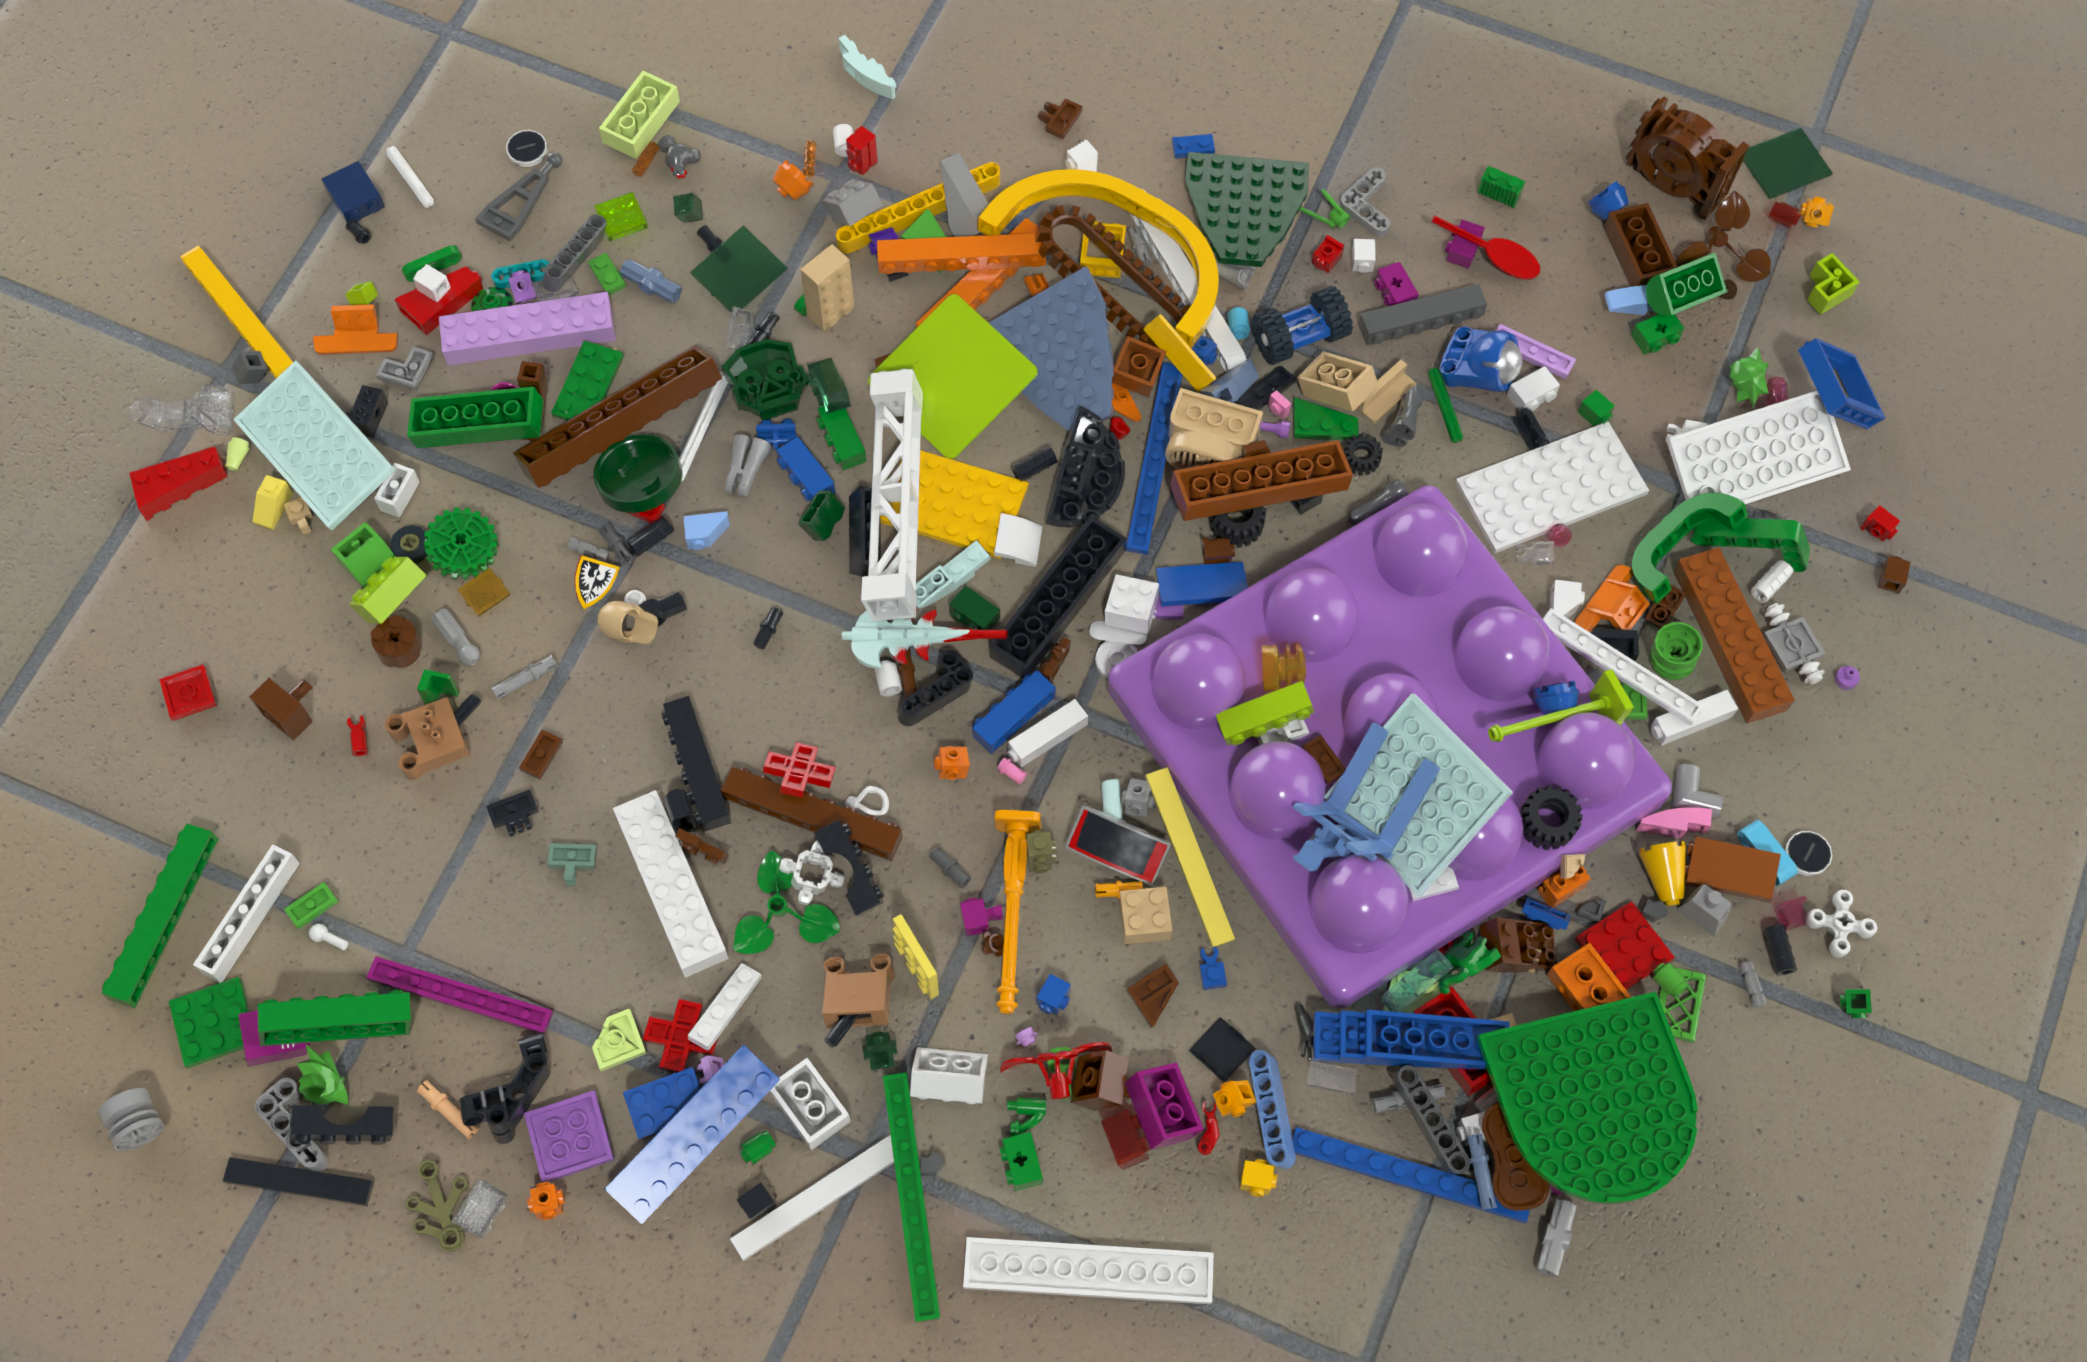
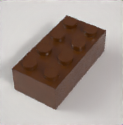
(1639, 243)

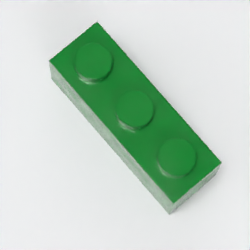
(842, 438)

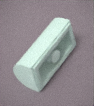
(1112, 798)

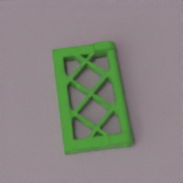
(1678, 1033)

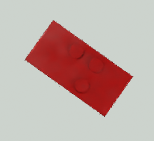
(1452, 1005)

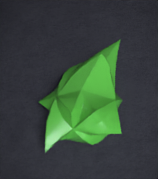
(1749, 377)
(321, 1080)

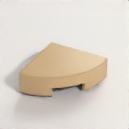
(1570, 864)

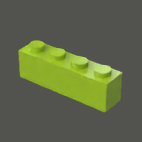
(1265, 713)

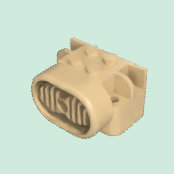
(1209, 430)

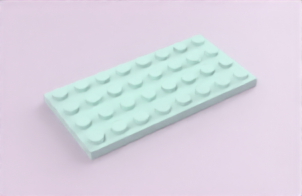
(314, 445)

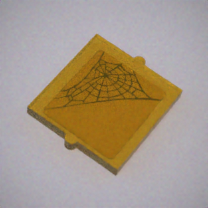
(484, 592)

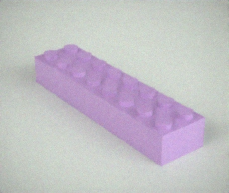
(526, 328)

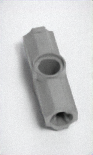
(1556, 1238)

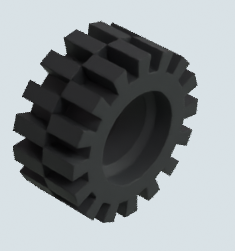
(1370, 446)

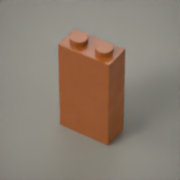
(1732, 869)

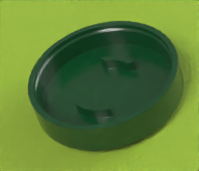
(638, 473)

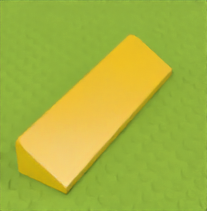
(1179, 353)

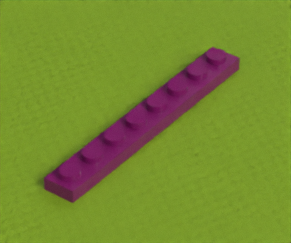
(460, 995)

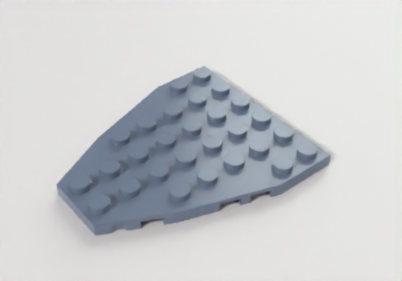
(1070, 346)

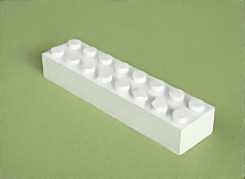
(670, 884)

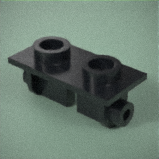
(1530, 429)

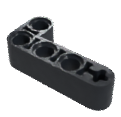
(915, 709)

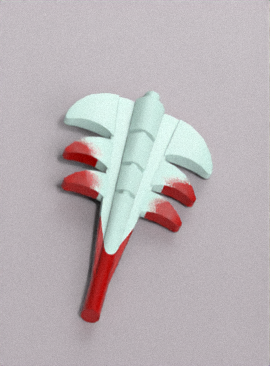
(872, 637)

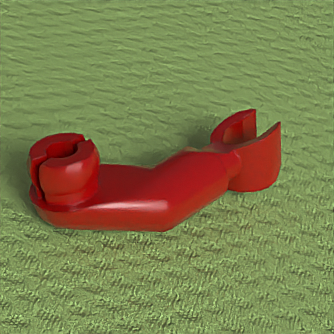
(1212, 1133)

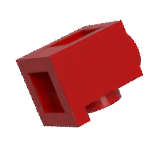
(1328, 254)
(1881, 524)

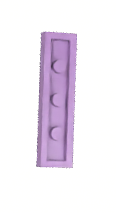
(1541, 354)

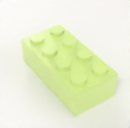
(639, 114)

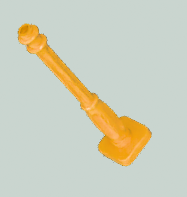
(1017, 826)

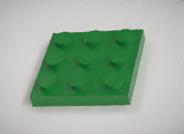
(209, 1021)

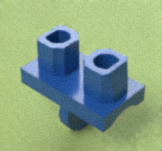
(776, 433)

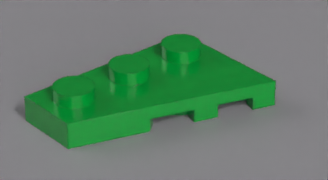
(1319, 422)

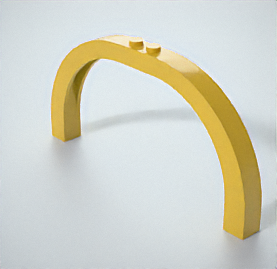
(1131, 199)

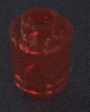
(1785, 214)

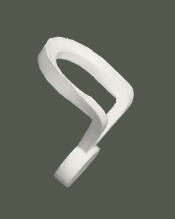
(854, 802)

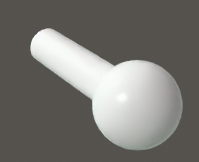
(319, 932)

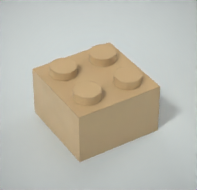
(1145, 915)

